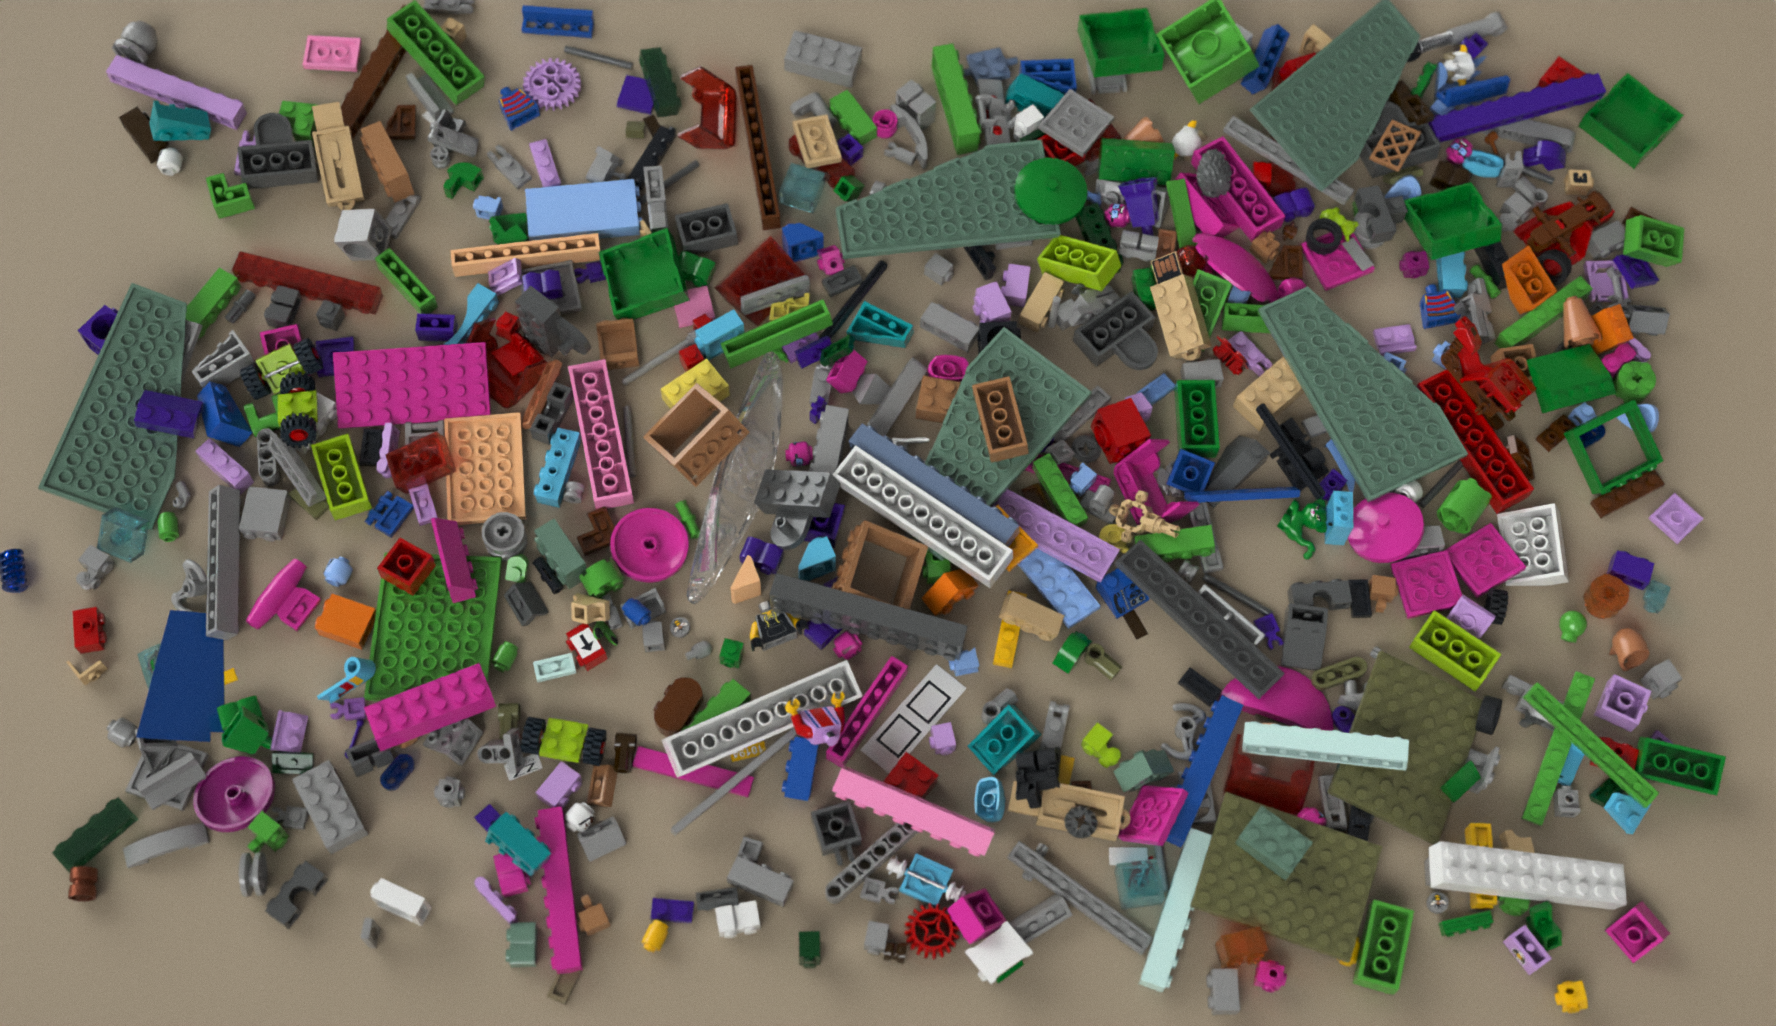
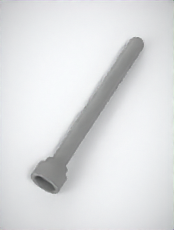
(660, 359)

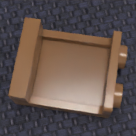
(618, 343)

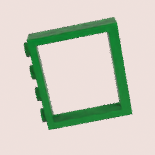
(1642, 434)

